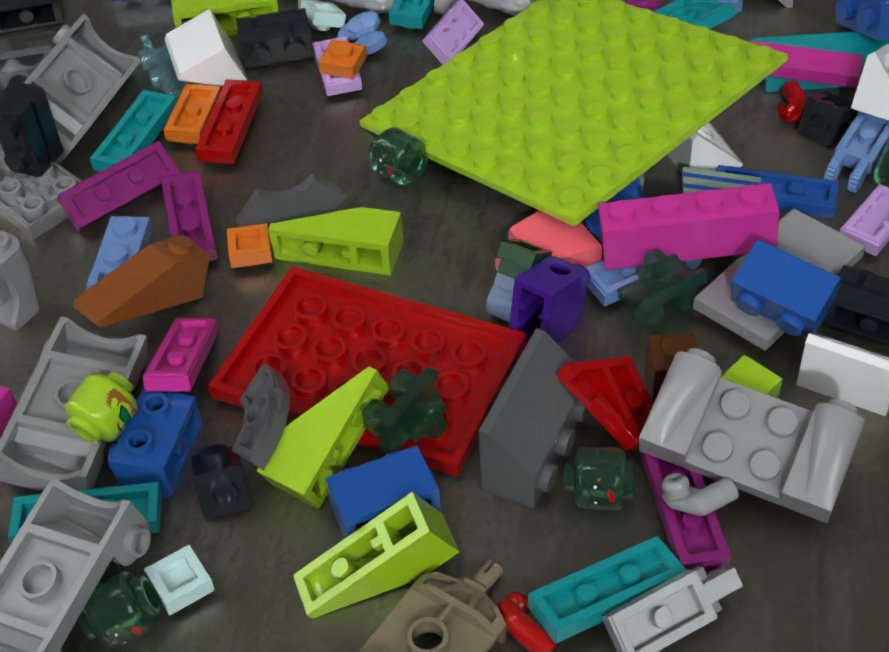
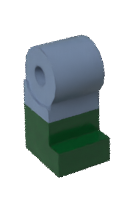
(515, 258)

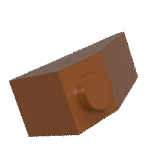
(149, 281)

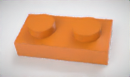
(191, 113)

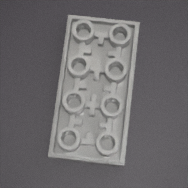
(32, 201)
(797, 236)

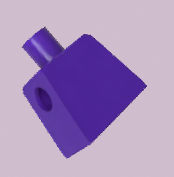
(549, 298)

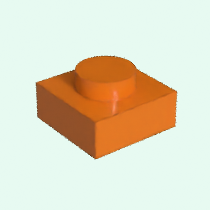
(342, 59)
(249, 245)

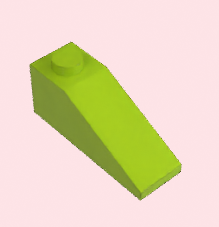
(224, 11)
(343, 239)
(323, 439)
(377, 557)

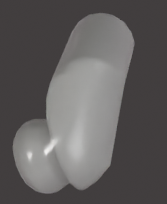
(696, 501)

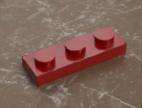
(229, 121)

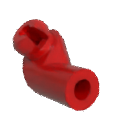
(796, 103)
(522, 626)

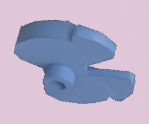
(364, 29)

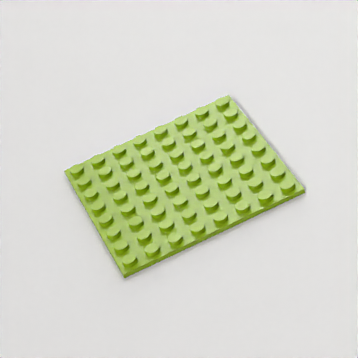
(574, 100)

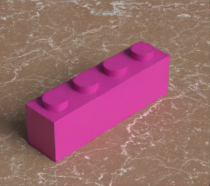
(688, 225)

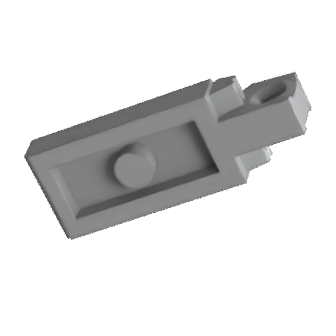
(670, 610)

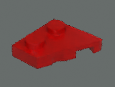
(612, 394)

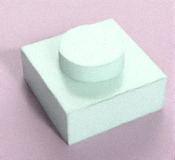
(323, 15)
(179, 579)

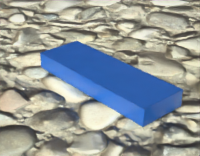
(802, 193)

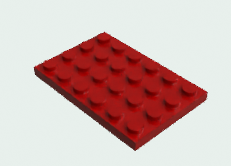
(331, 330)

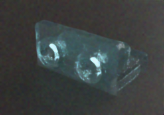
(160, 68)

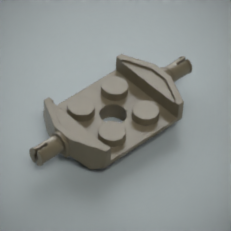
(444, 606)

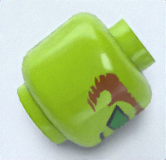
(101, 407)

